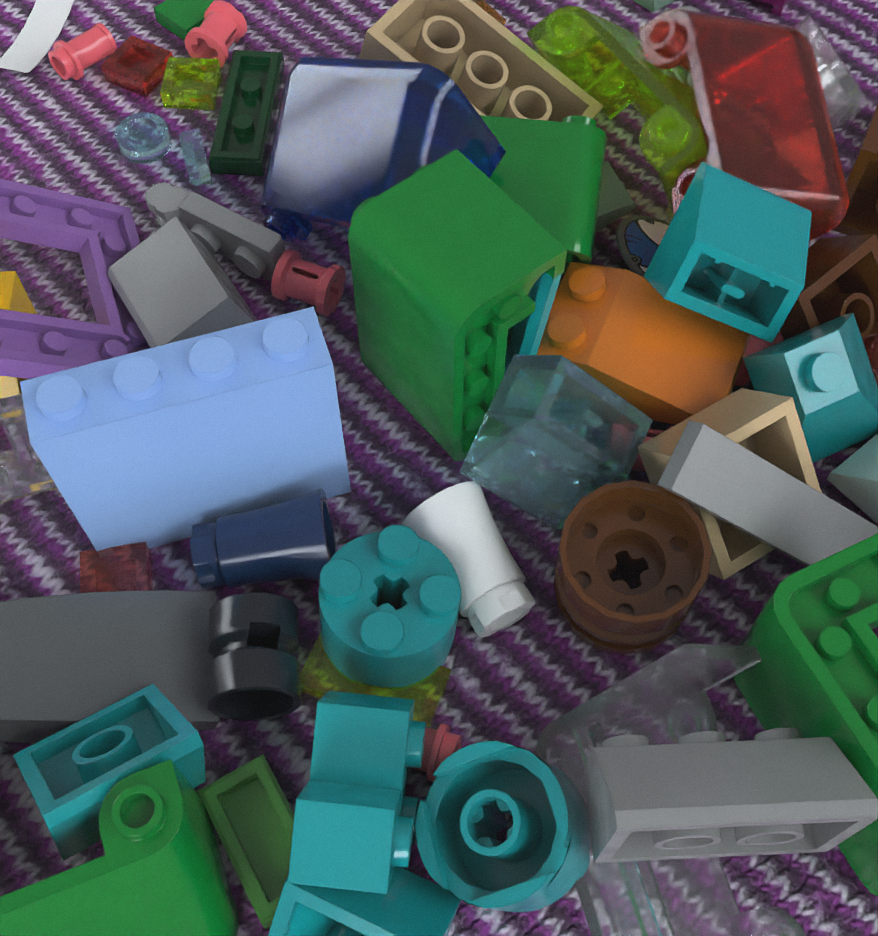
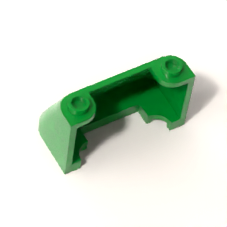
(554, 175)
(156, 874)

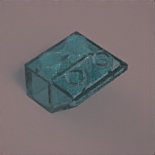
(553, 438)

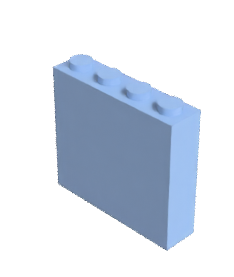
(191, 430)

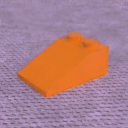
(641, 344)

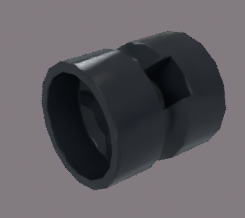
(254, 657)

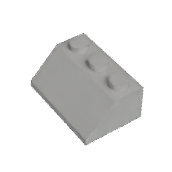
(722, 796)

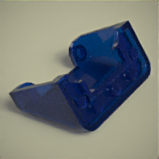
(358, 131)

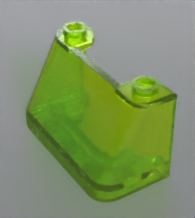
(614, 71)

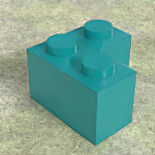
(355, 807)

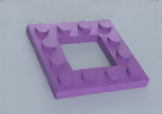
(101, 235)

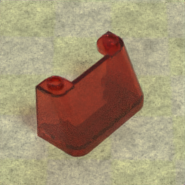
(756, 107)

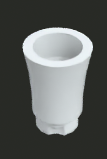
(488, 575)

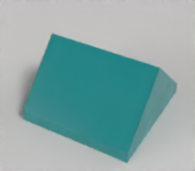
(84, 761)

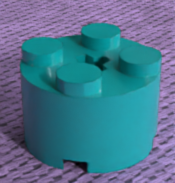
(388, 607)
(468, 806)

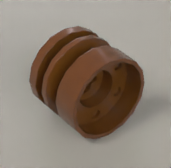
(644, 537)

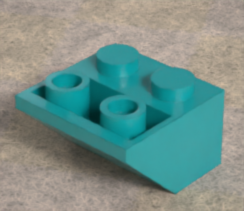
(733, 253)

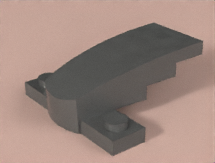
(95, 648)

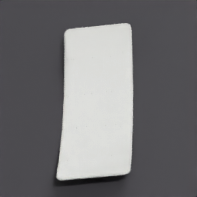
(37, 35)

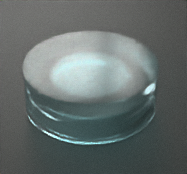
(143, 138)

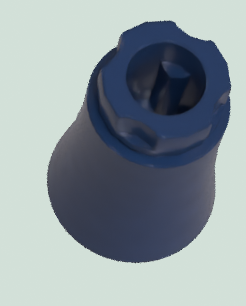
(265, 544)

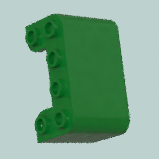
(438, 285)
(824, 670)

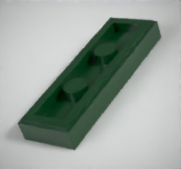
(247, 113)

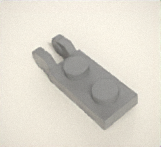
(220, 230)

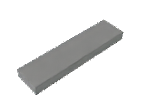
(759, 497)

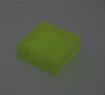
(191, 83)

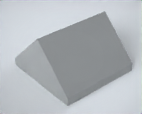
(177, 287)

